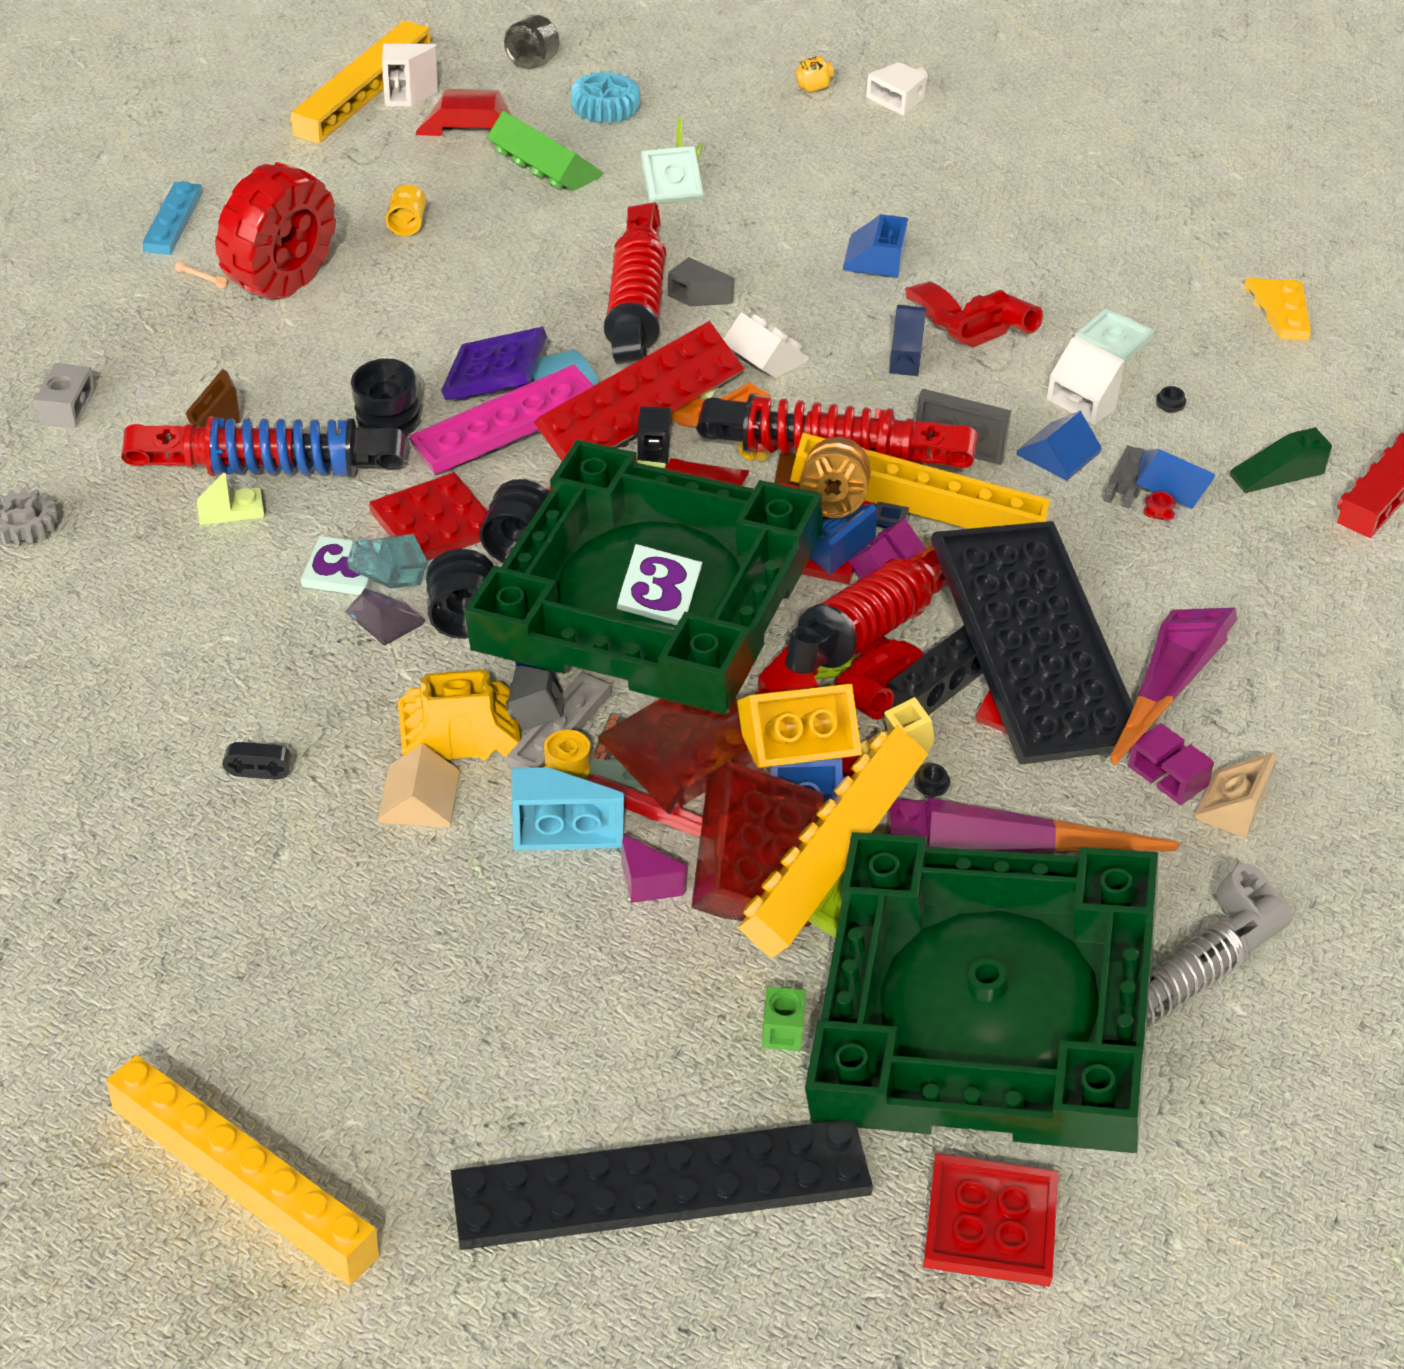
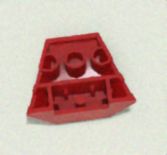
(464, 109)

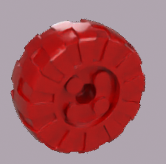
(275, 230)

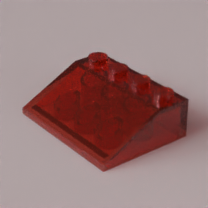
(676, 748)
(745, 834)

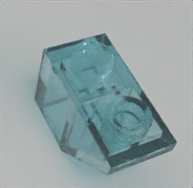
(389, 560)

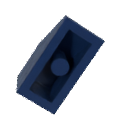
(907, 340)

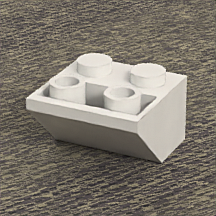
(409, 73)
(764, 345)
(1086, 380)

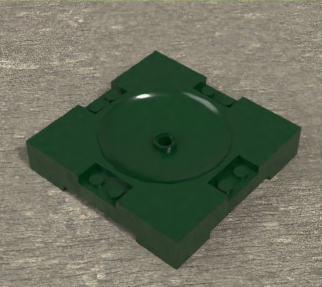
(565, 575)
(988, 993)

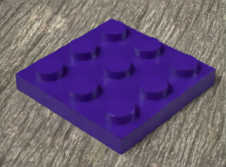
(494, 364)

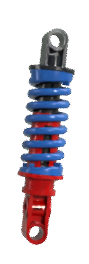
(236, 449)

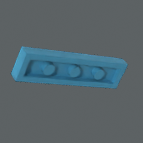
(172, 218)

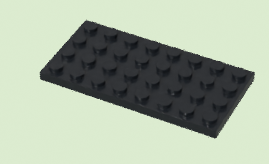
(1035, 640)

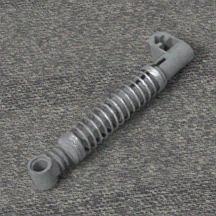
(1250, 921)

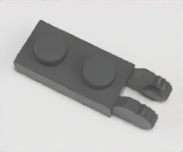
(1125, 477)

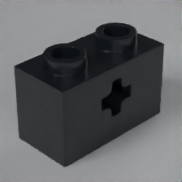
(654, 434)

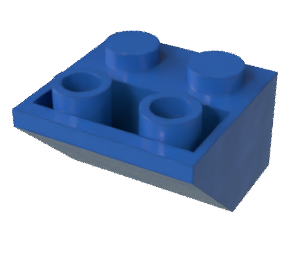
(878, 246)

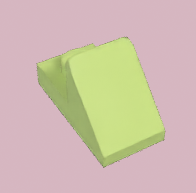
(222, 505)

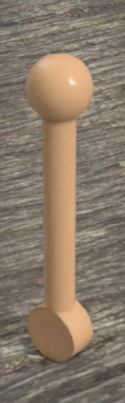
(221, 282)

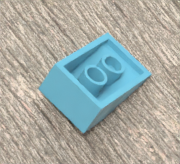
(563, 811)

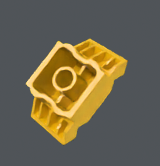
(458, 716)

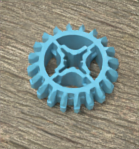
(605, 97)

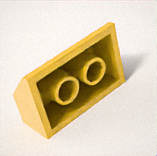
(800, 725)

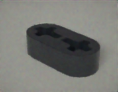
(257, 760)

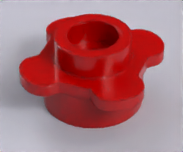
(1160, 506)

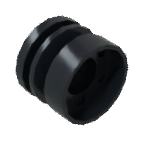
(386, 395)
(509, 515)
(451, 585)

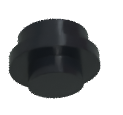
(1171, 399)
(932, 780)

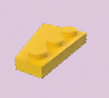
(1284, 306)

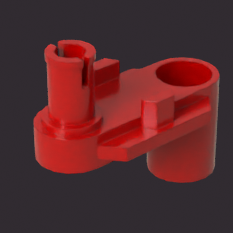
(989, 318)
(874, 670)

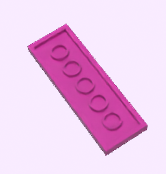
(496, 421)

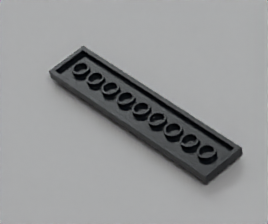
(658, 1183)

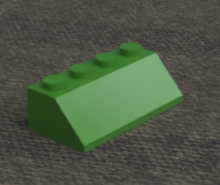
(541, 153)

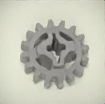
(26, 516)

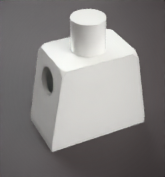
(897, 87)

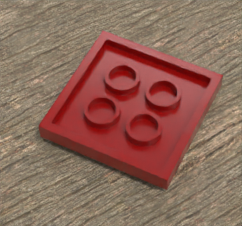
(437, 512)
(991, 1220)

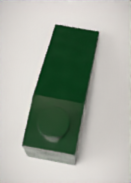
(1285, 461)

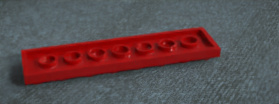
(664, 378)

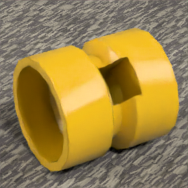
(406, 210)
(568, 753)

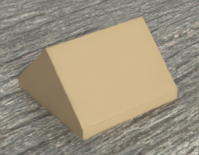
(419, 790)
(1236, 795)

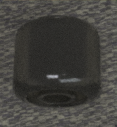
(531, 41)

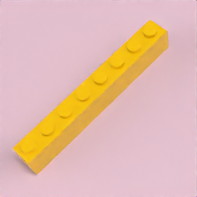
(351, 87)
(938, 492)
(822, 856)
(244, 1169)

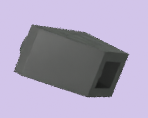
(700, 284)
(533, 697)

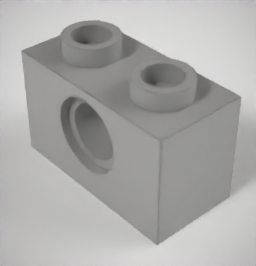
(64, 395)

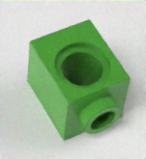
(783, 1018)

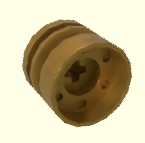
(842, 461)

